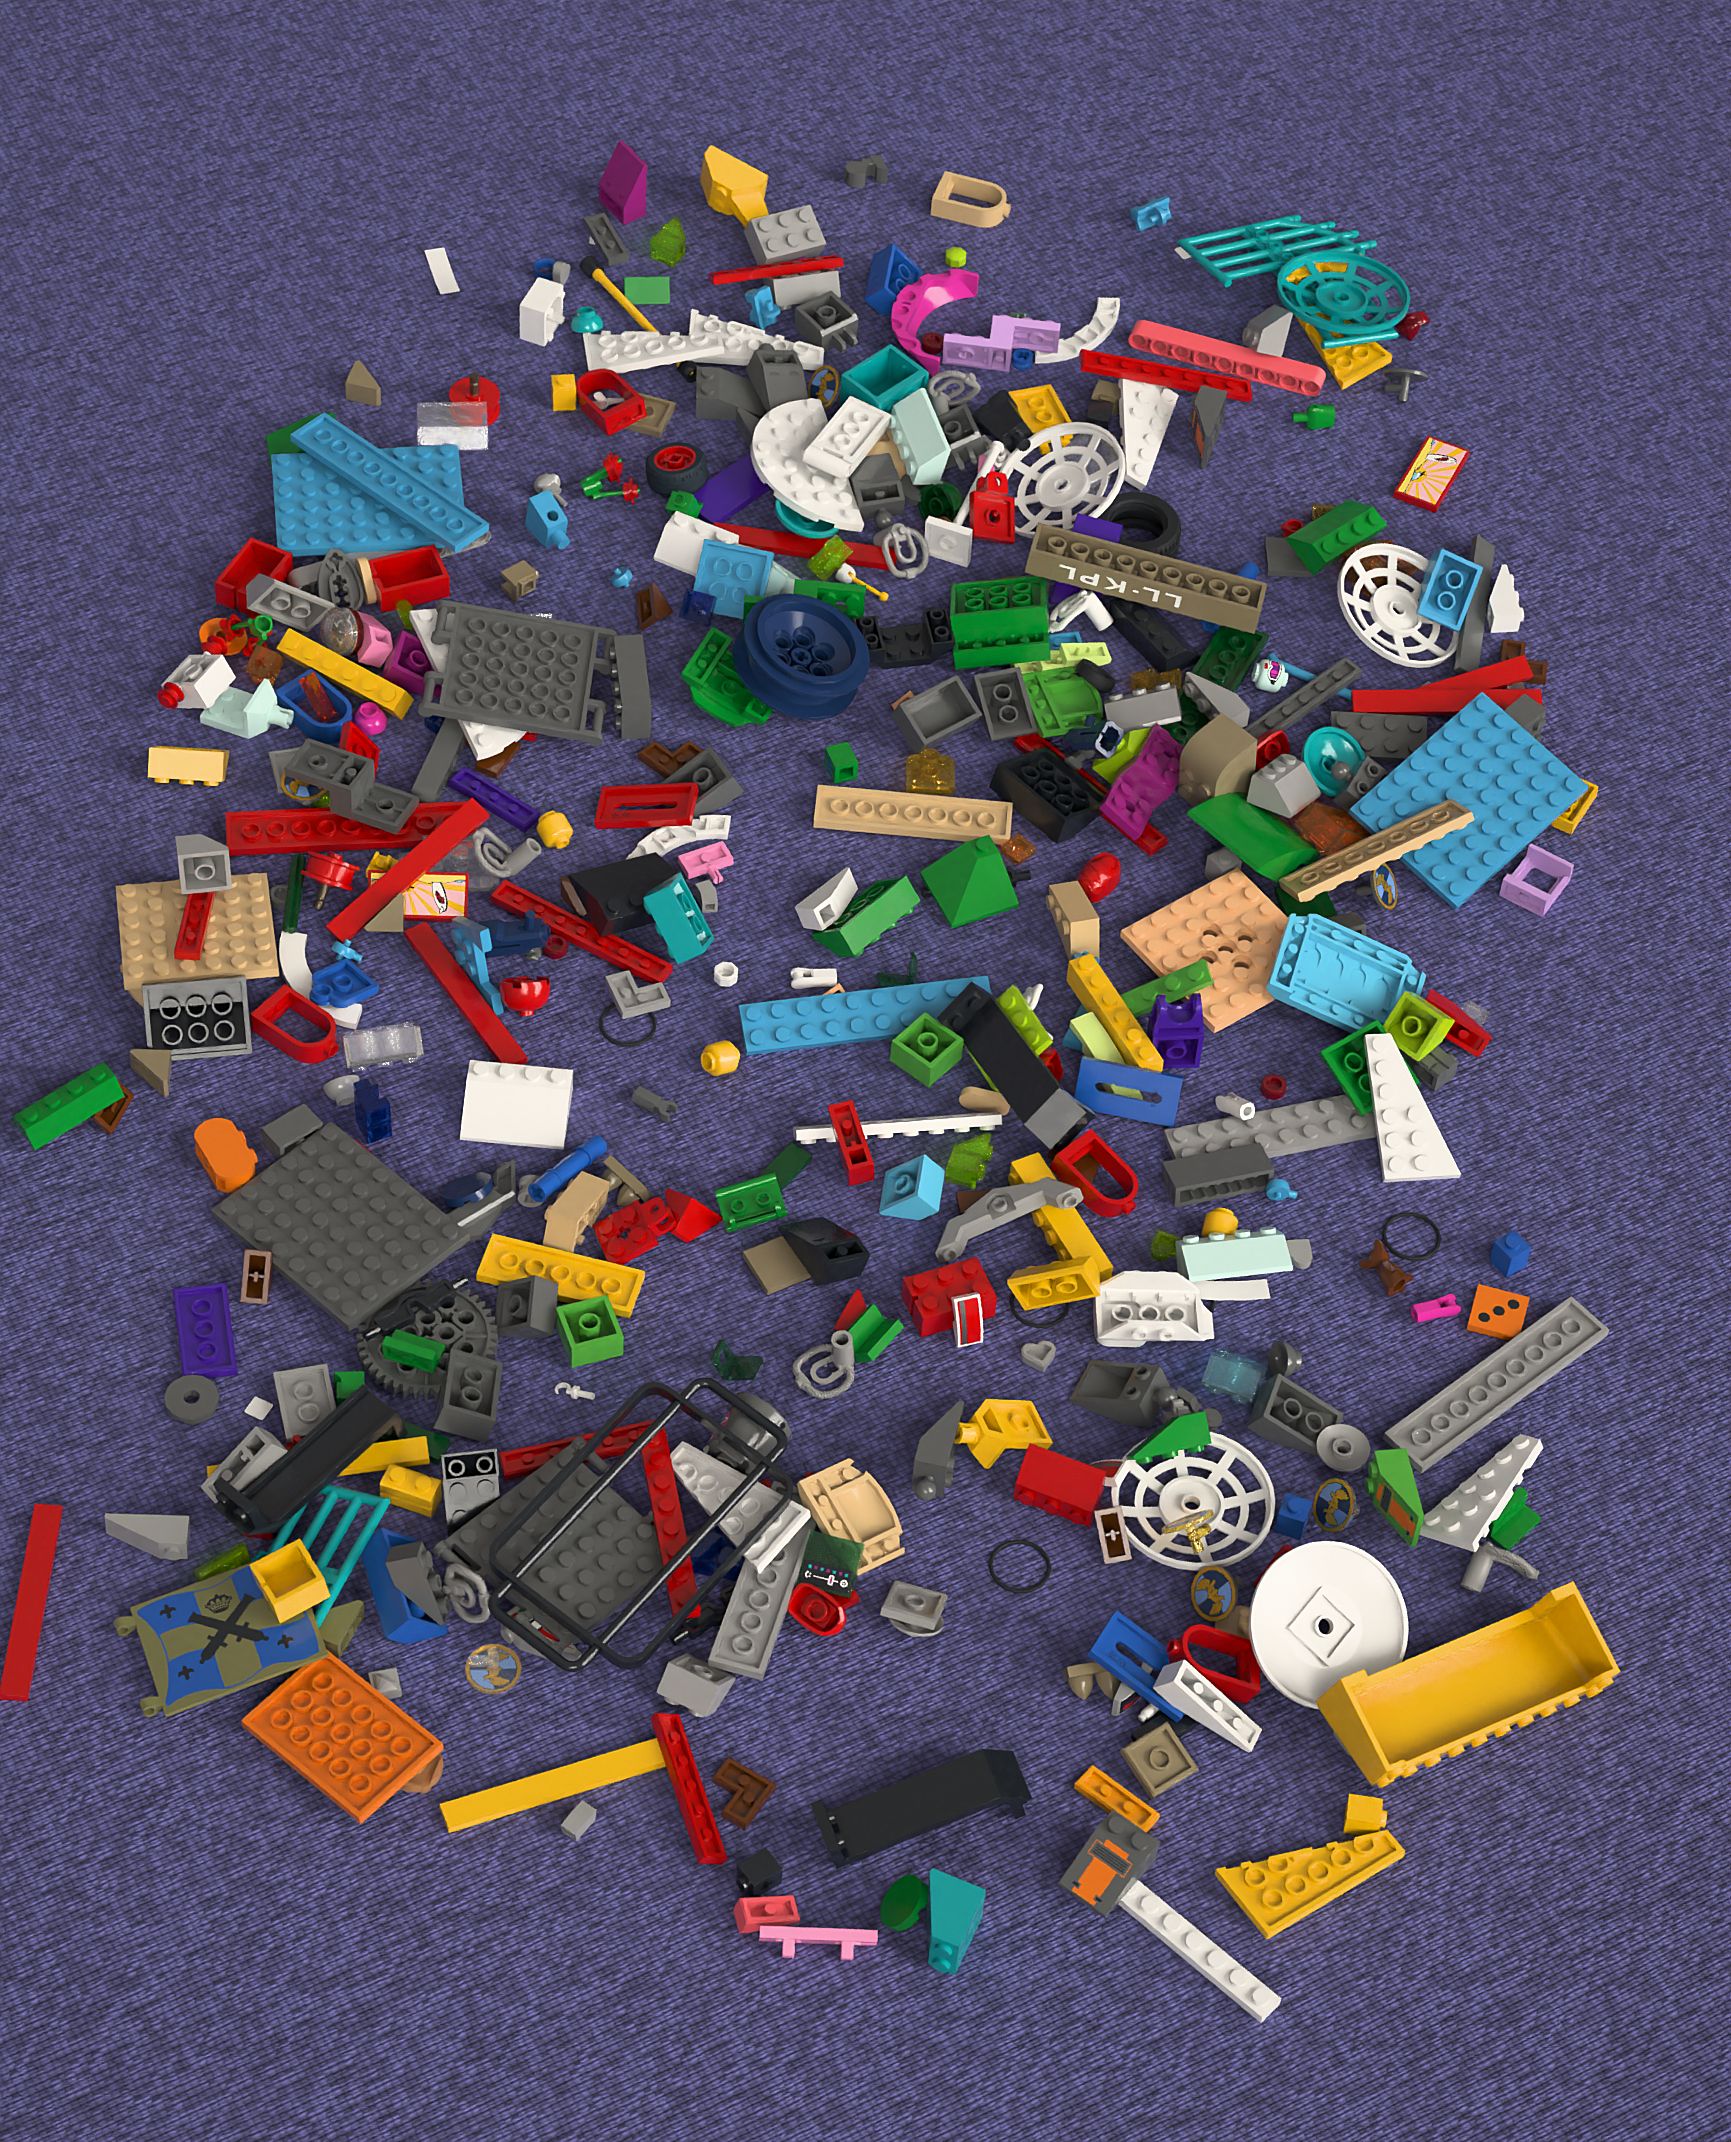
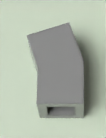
(707, 896)
(578, 1820)

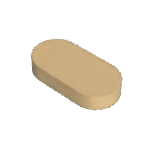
(364, 571)
(983, 1100)

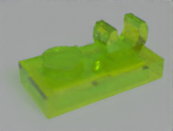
(229, 1560)

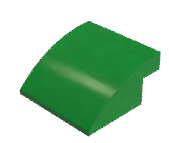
(1000, 622)
(1254, 835)

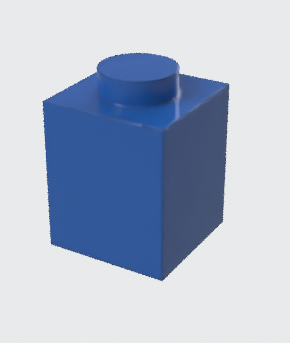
(1510, 1253)
(1293, 1516)

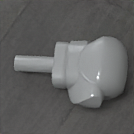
(552, 483)

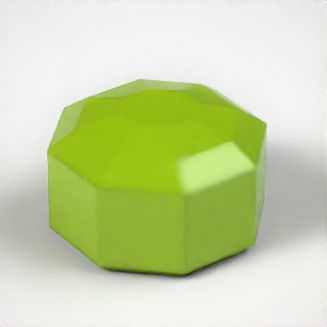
(955, 257)

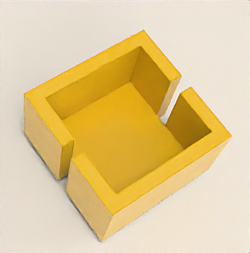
(289, 1580)

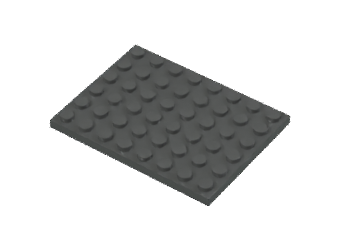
(340, 1225)

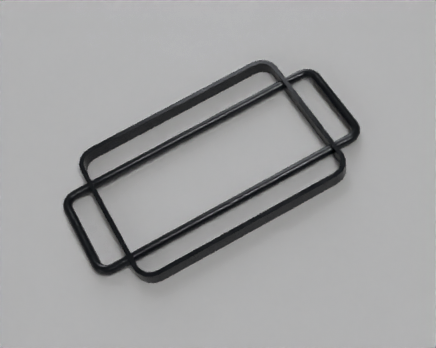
(599, 1645)

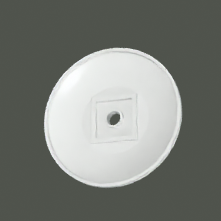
(1330, 1584)

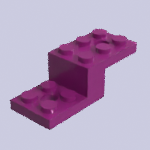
(1143, 782)

